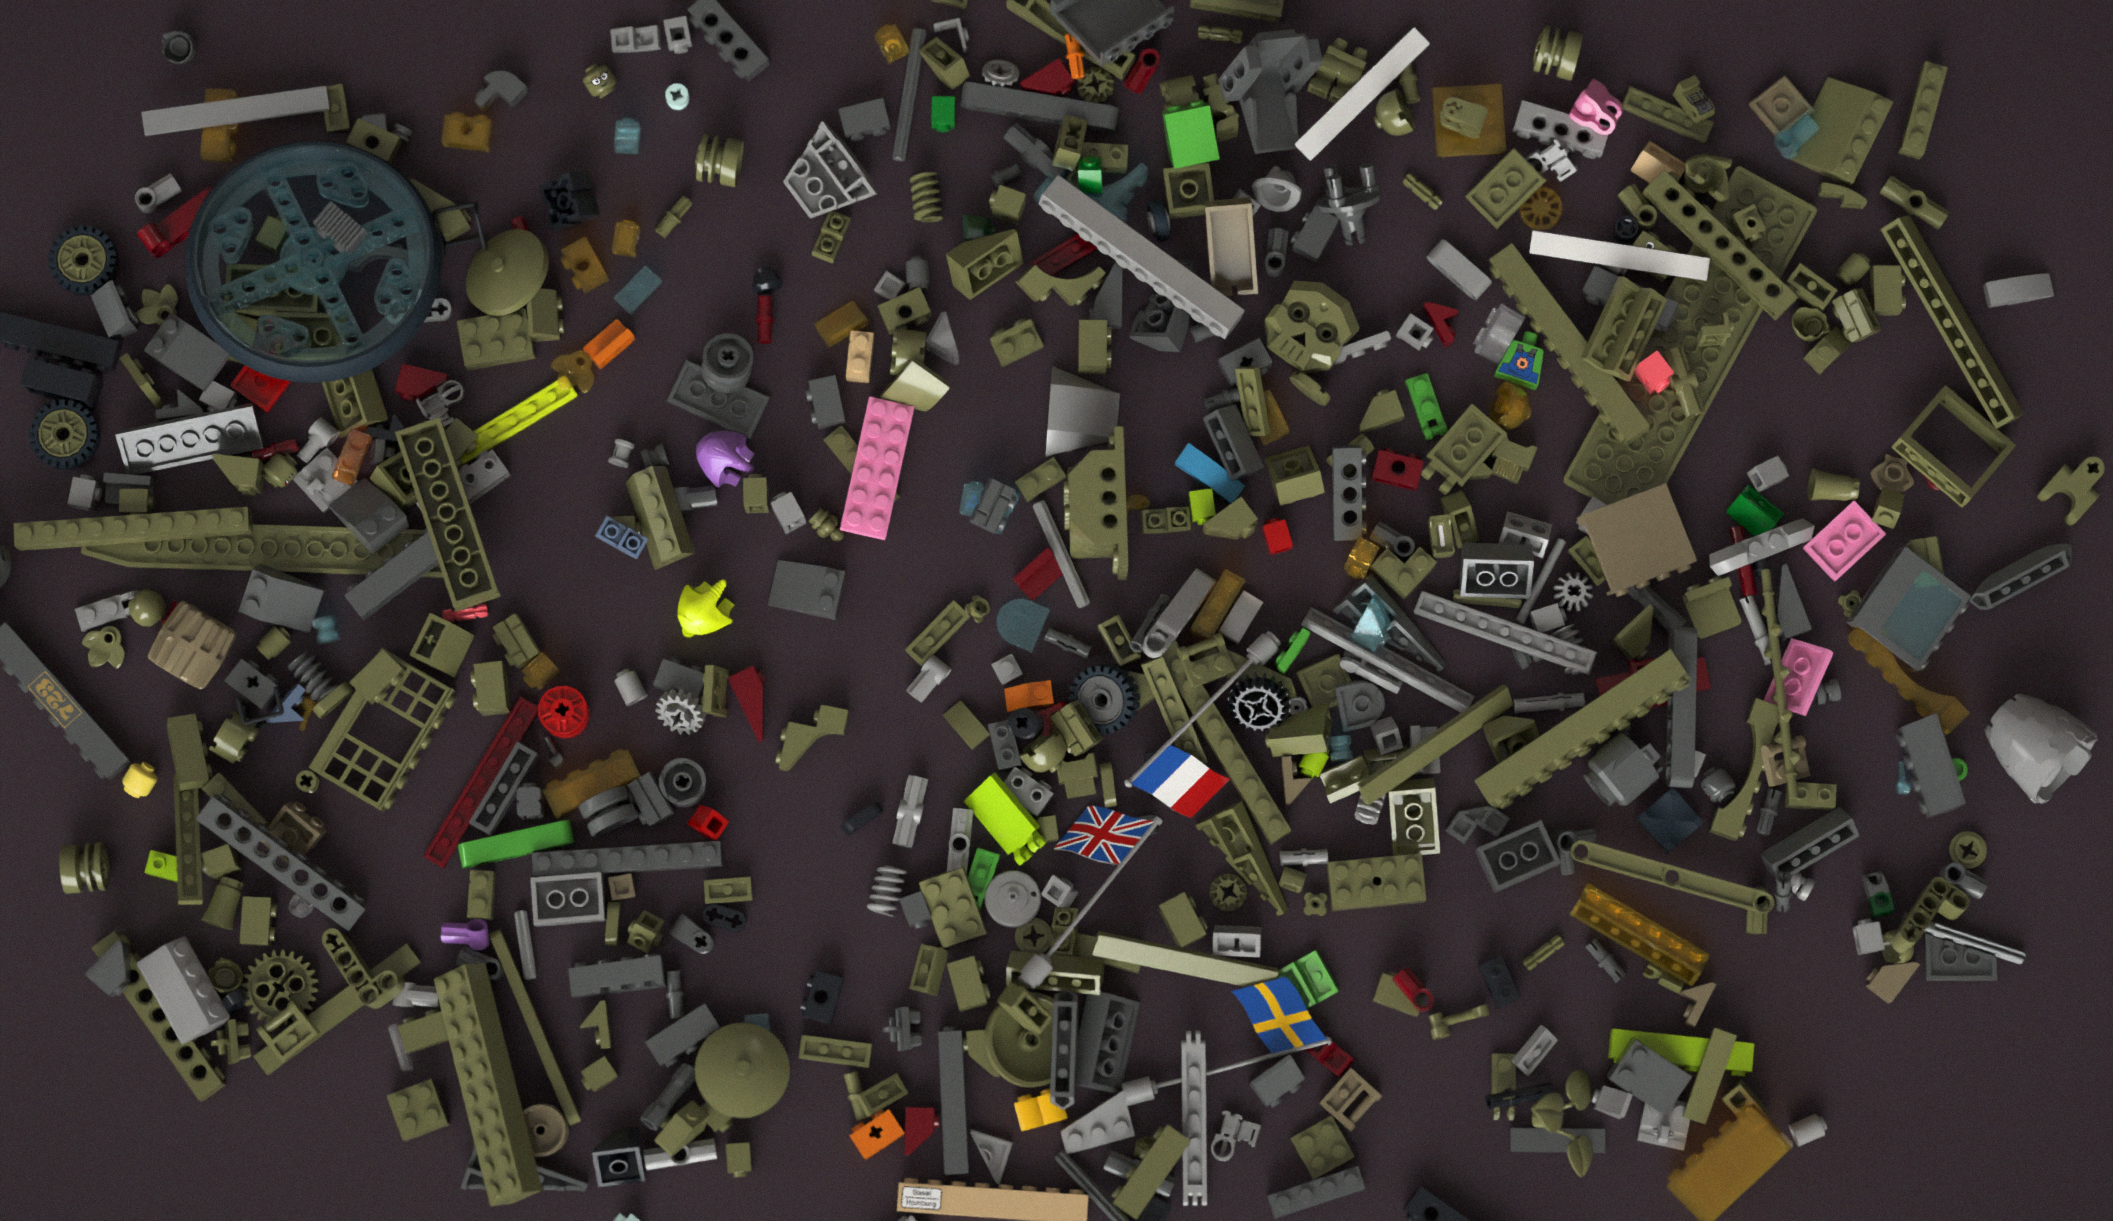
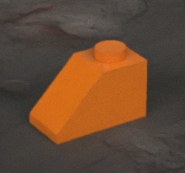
(1029, 696)

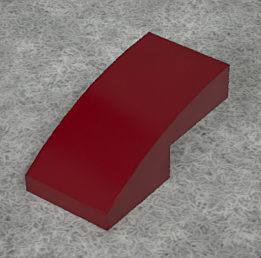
(1332, 1058)

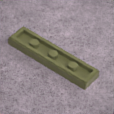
(1665, 115)
(1709, 1075)

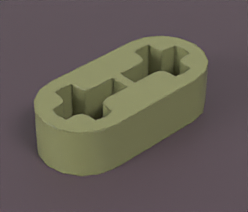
(333, 700)
(1108, 784)
(612, 923)

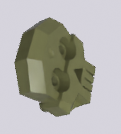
(1321, 311)

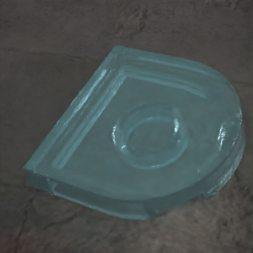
(1021, 623)

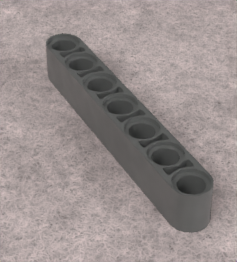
(1037, 106)
(1682, 712)

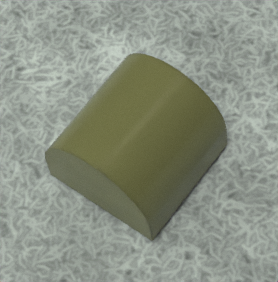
(1292, 879)

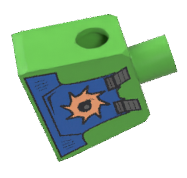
(1522, 362)

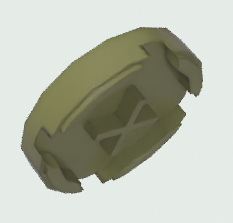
(1309, 388)

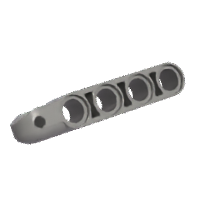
(1178, 613)

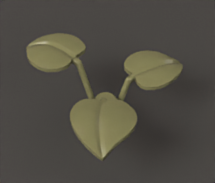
(1548, 1115)

